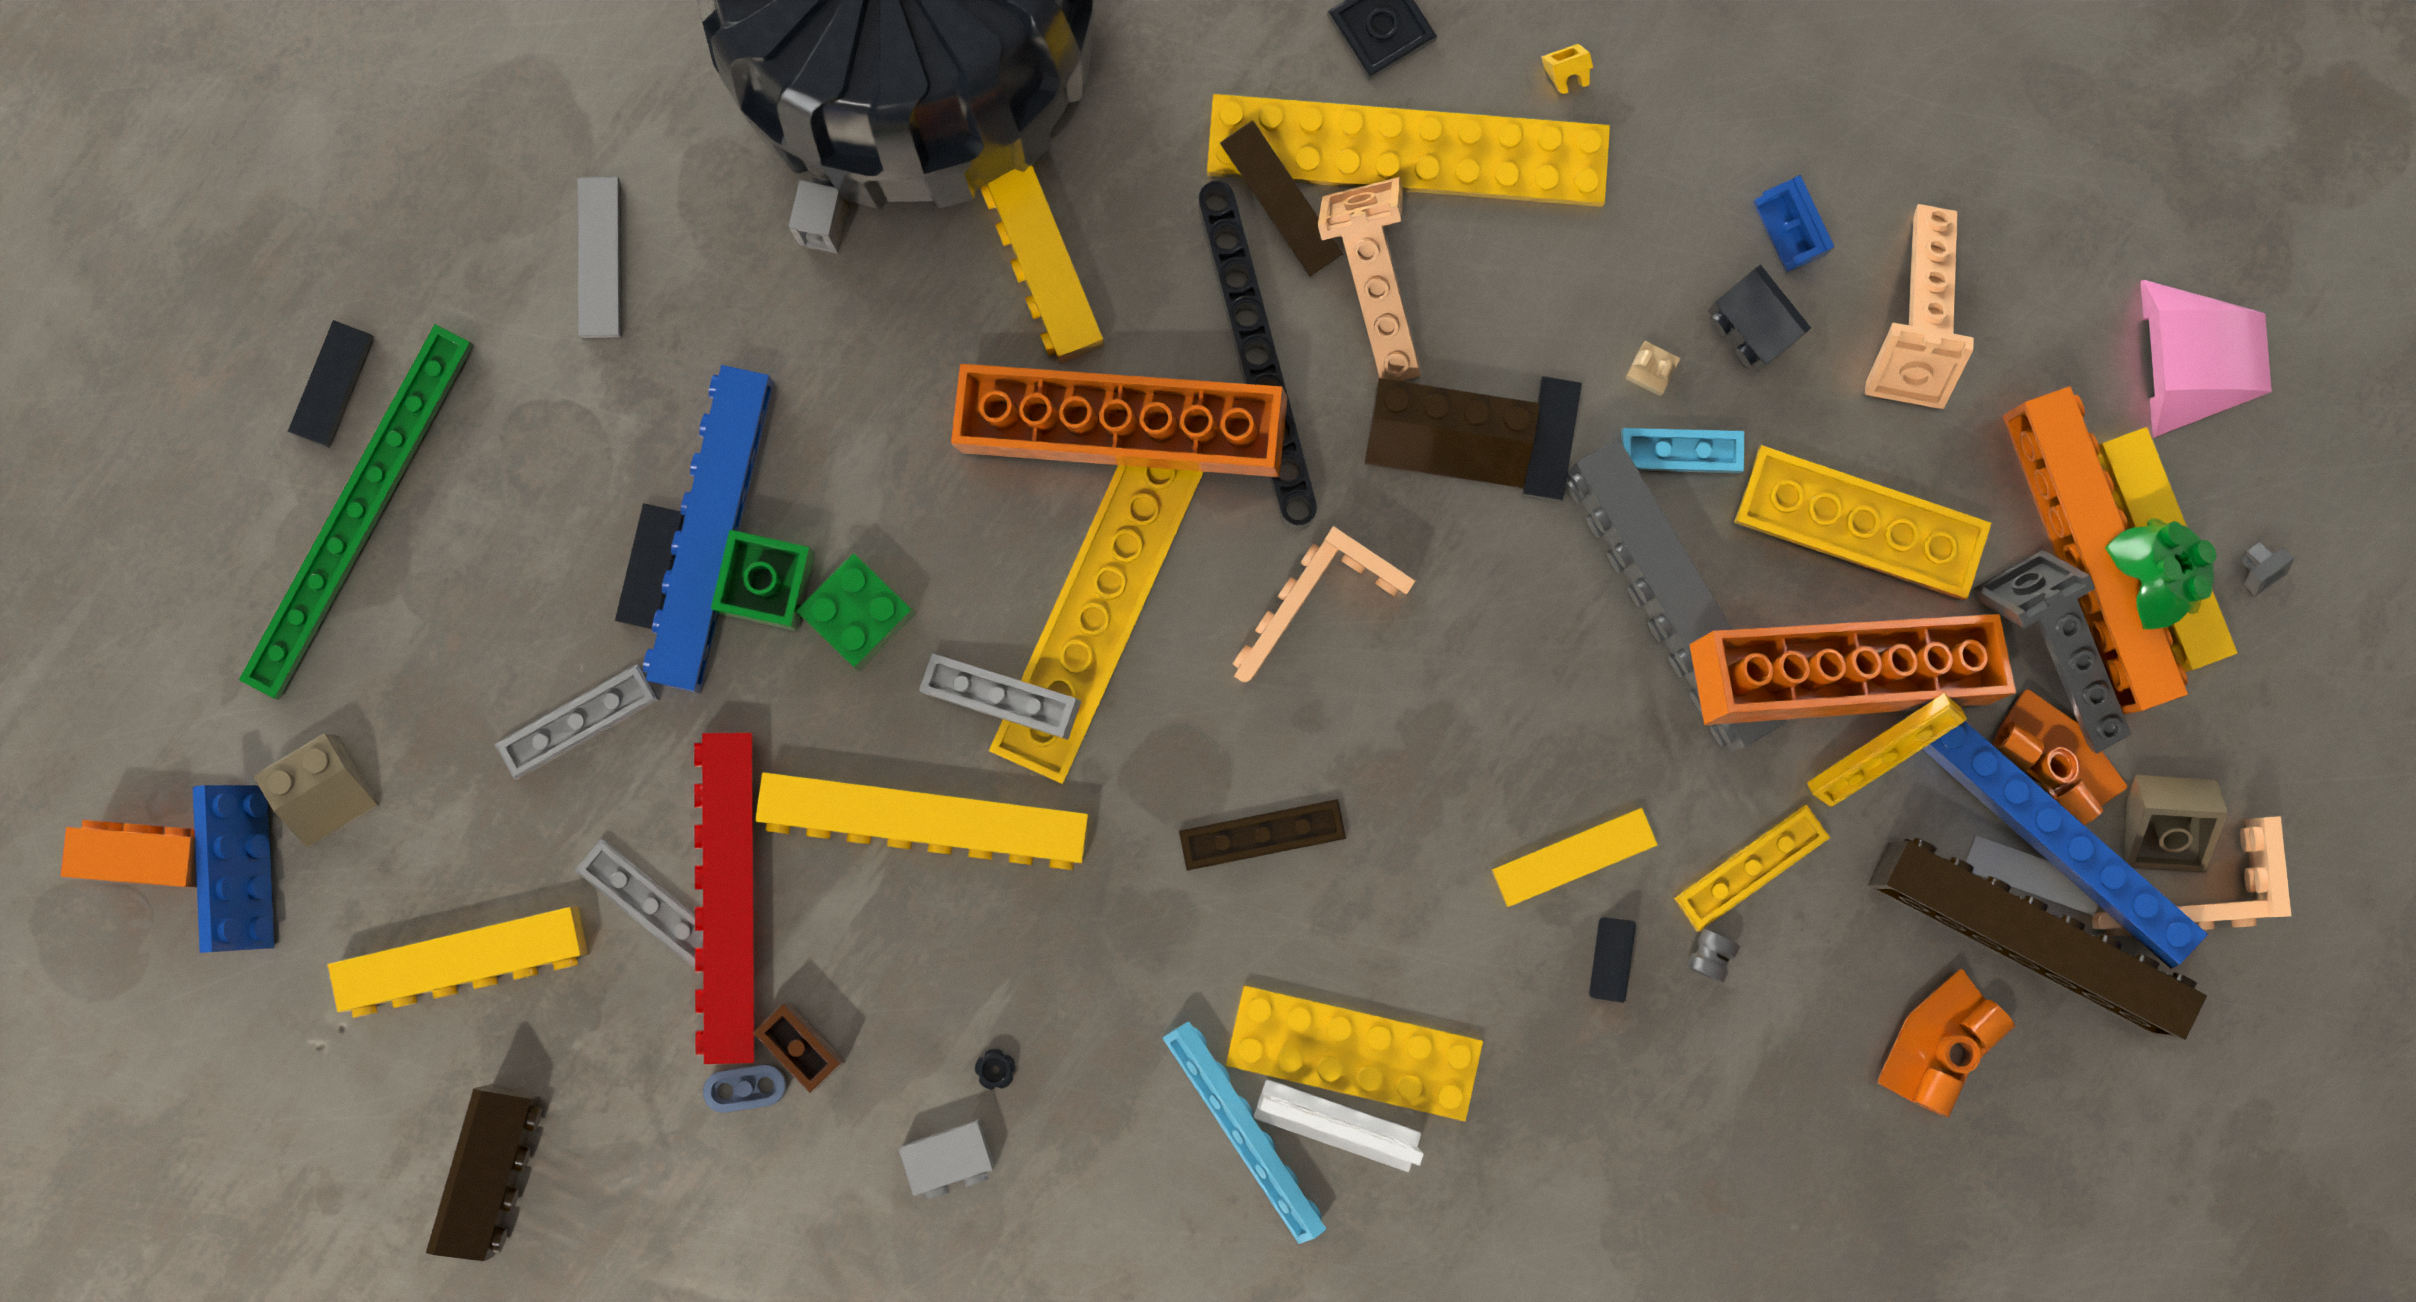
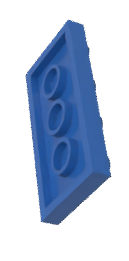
(233, 868)

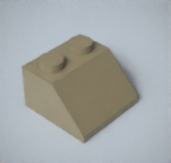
(316, 789)
(2172, 823)

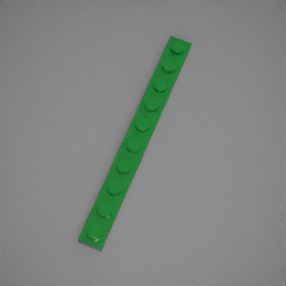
(356, 512)

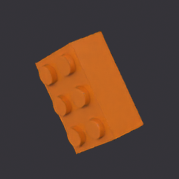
(130, 853)

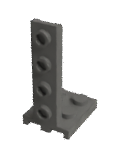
(2048, 593)

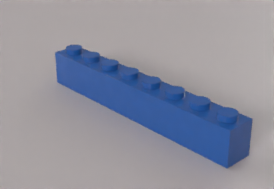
(711, 508)
(2067, 844)

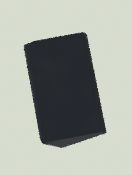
(1612, 959)

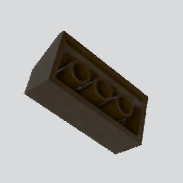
(1451, 433)
(485, 1173)

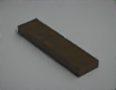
(1280, 197)
(1262, 834)

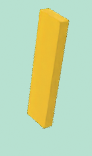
(1887, 750)
(1574, 857)
(1751, 868)

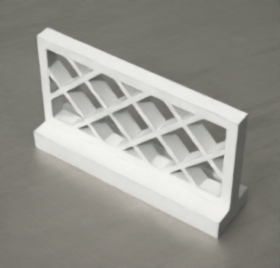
(1338, 1125)

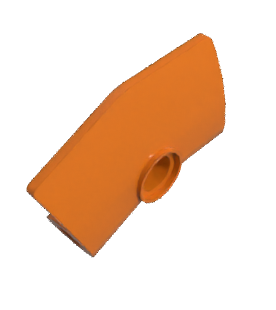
(2057, 758)
(1920, 1057)

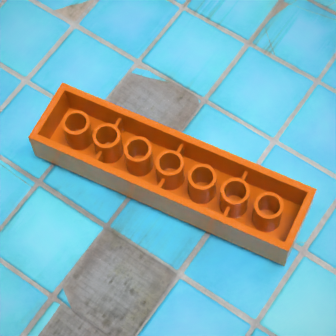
(1120, 420)
(2080, 522)
(1850, 668)

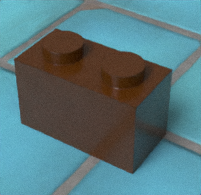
(799, 1047)

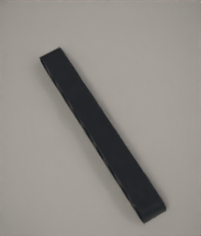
(1256, 335)

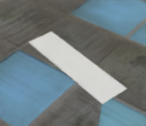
(2027, 874)

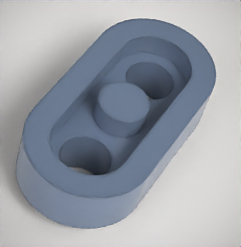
(745, 1087)

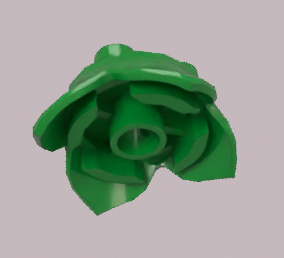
(2172, 569)

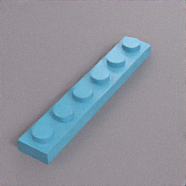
(1251, 1143)

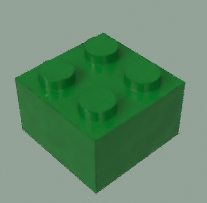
(762, 580)
(856, 612)

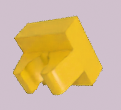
(1568, 62)

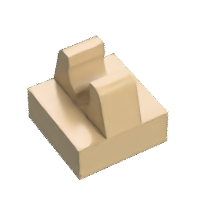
(1652, 368)

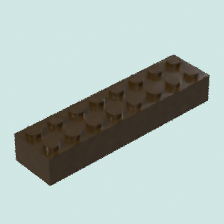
(2037, 939)

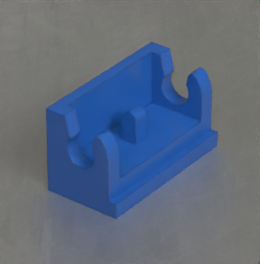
(1793, 224)

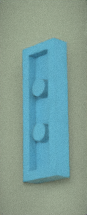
(1685, 450)

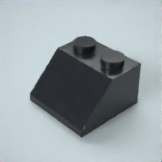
(1758, 319)

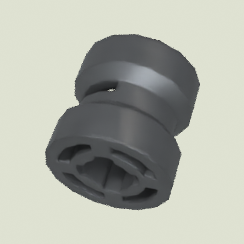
(1713, 956)

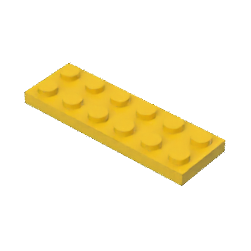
(1863, 523)
(1354, 1053)

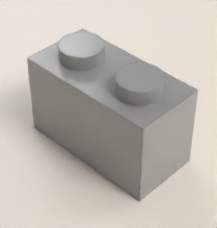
(818, 215)
(946, 1159)

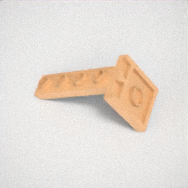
(1360, 219)
(1925, 358)
(1296, 592)
(2263, 879)

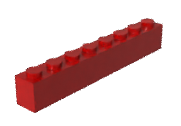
(727, 898)

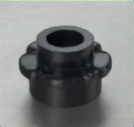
(995, 1058)

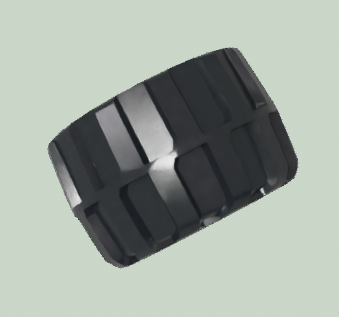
(902, 90)

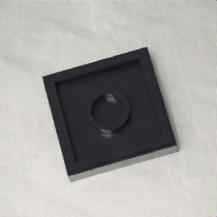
(1381, 32)

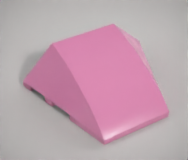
(2202, 355)

